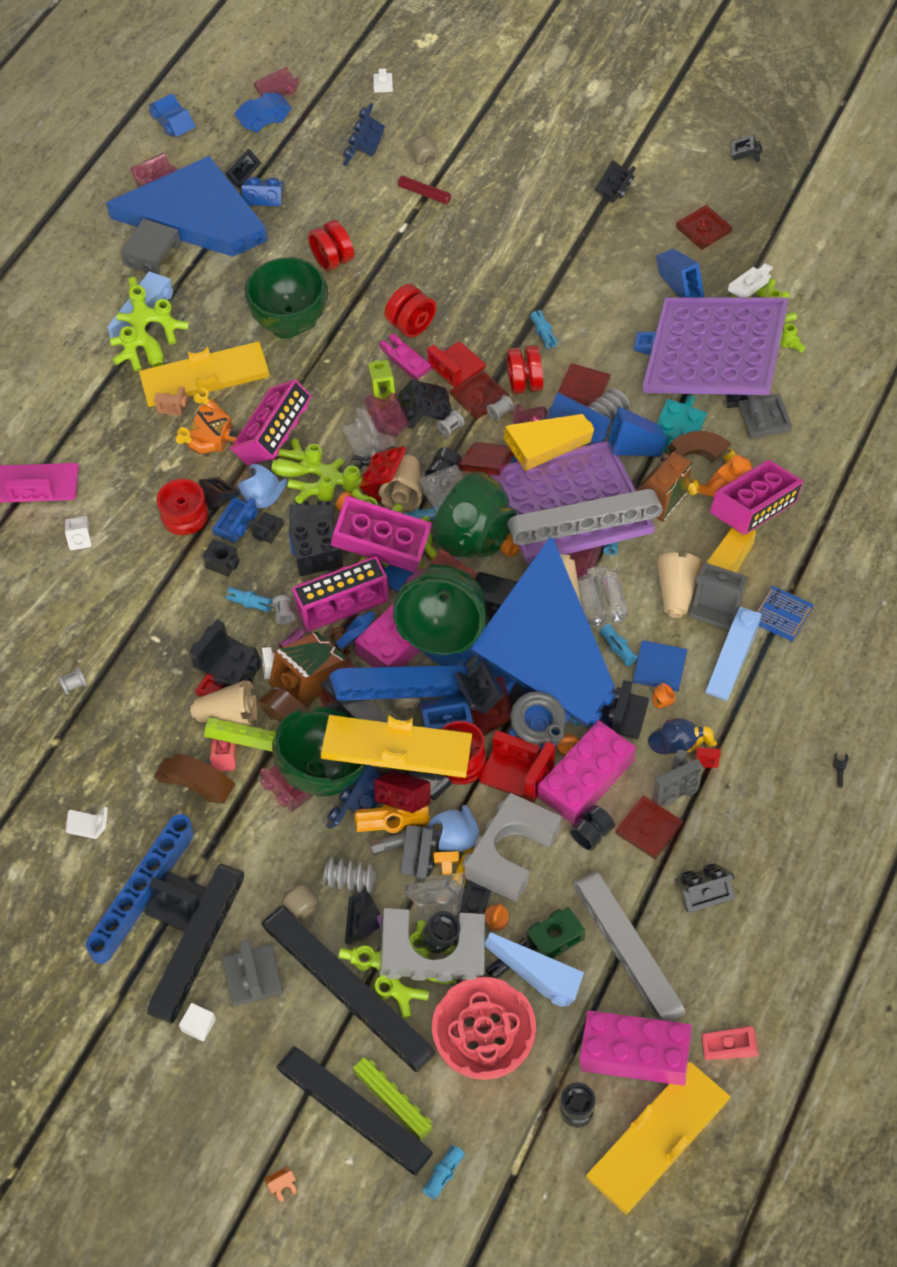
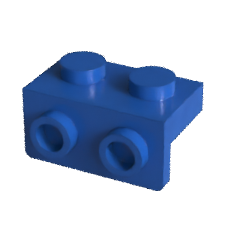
(262, 191)
(235, 519)

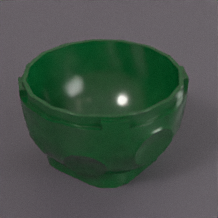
(286, 296)
(473, 517)
(439, 621)

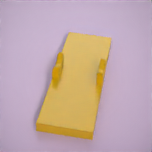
(206, 370)
(396, 745)
(657, 1139)

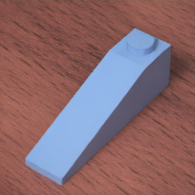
(156, 288)
(734, 653)
(543, 973)

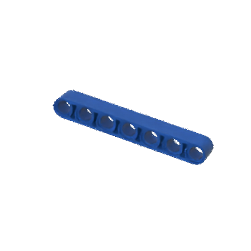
(396, 682)
(139, 899)

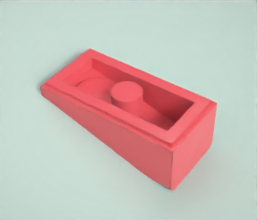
(223, 755)
(730, 1043)

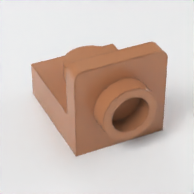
(172, 403)

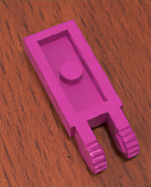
(405, 357)

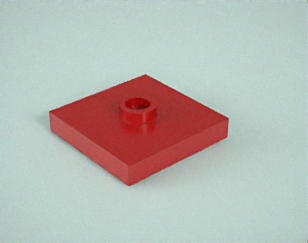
(539, 770)

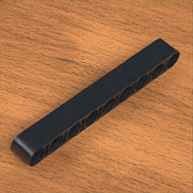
(349, 989)

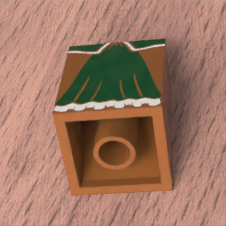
(669, 482)
(304, 666)

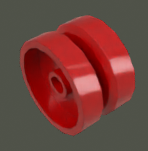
(331, 245)
(410, 310)
(522, 370)
(182, 506)

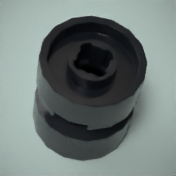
(443, 459)
(588, 831)
(440, 932)
(577, 1105)

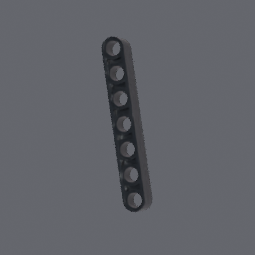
(369, 711)
(195, 943)
(354, 1110)

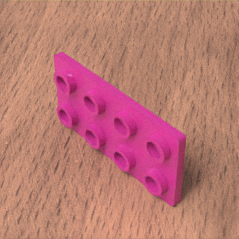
(38, 482)

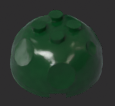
(298, 754)

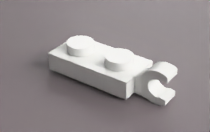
(750, 281)

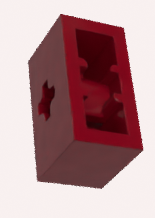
(402, 791)

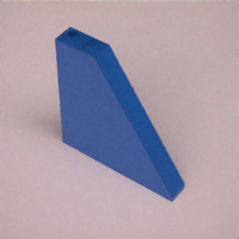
(199, 205)
(547, 642)

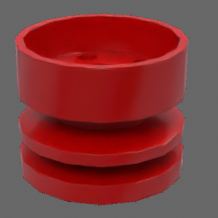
(477, 754)

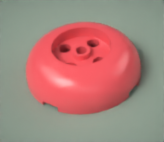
(478, 1001)

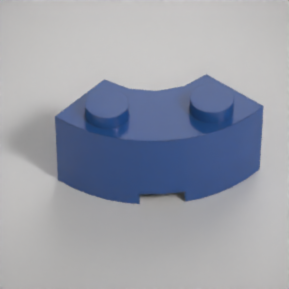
(263, 111)
(171, 115)

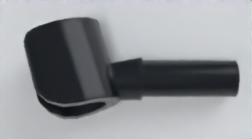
(840, 766)

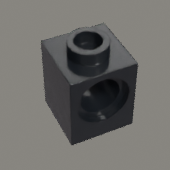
(213, 558)

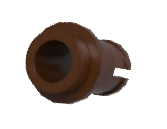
(336, 634)

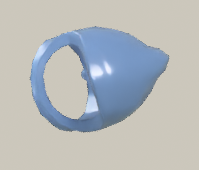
(262, 486)
(458, 830)

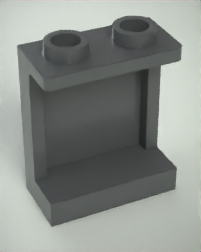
(149, 246)
(718, 595)

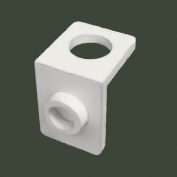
(86, 824)

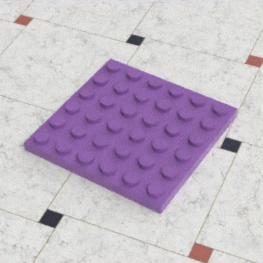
(716, 346)
(571, 479)

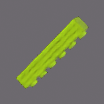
(239, 734)
(392, 1098)

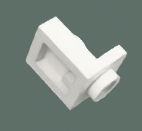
(77, 532)

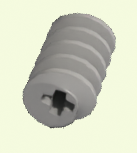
(610, 402)
(349, 875)

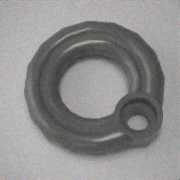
(533, 736)

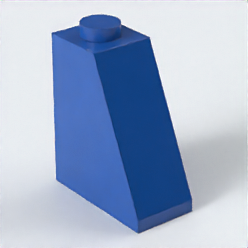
(680, 274)
(635, 435)

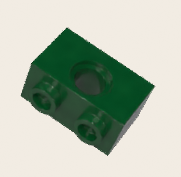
(565, 923)

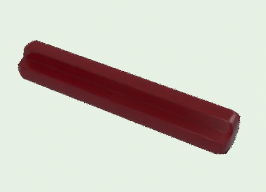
(424, 189)

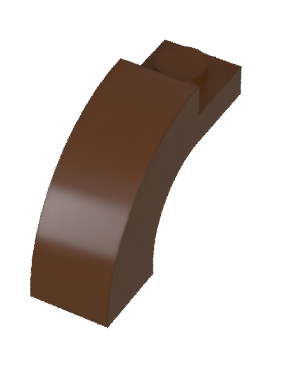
(699, 443)
(279, 703)
(196, 776)

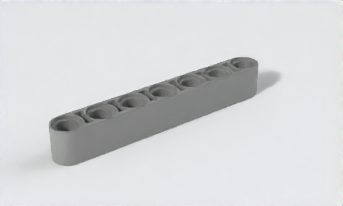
(584, 517)
(629, 948)

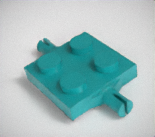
(680, 419)

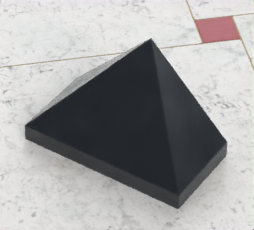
(242, 167)
(217, 491)
(361, 917)

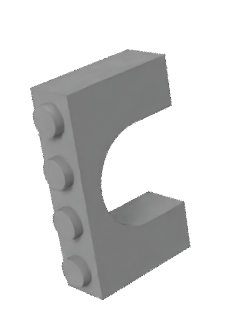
(513, 817)
(400, 959)

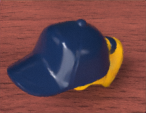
(680, 735)

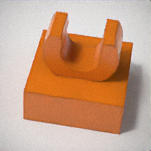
(279, 1180)

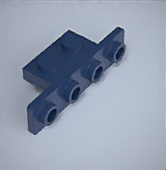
(366, 135)
(356, 796)

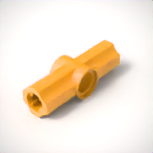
(376, 819)

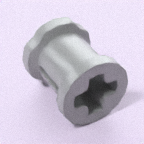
(500, 408)
(450, 423)
(284, 614)
(72, 681)

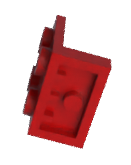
(454, 363)
(381, 471)
(509, 763)

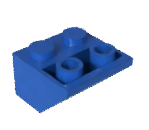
(444, 710)

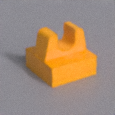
(446, 859)

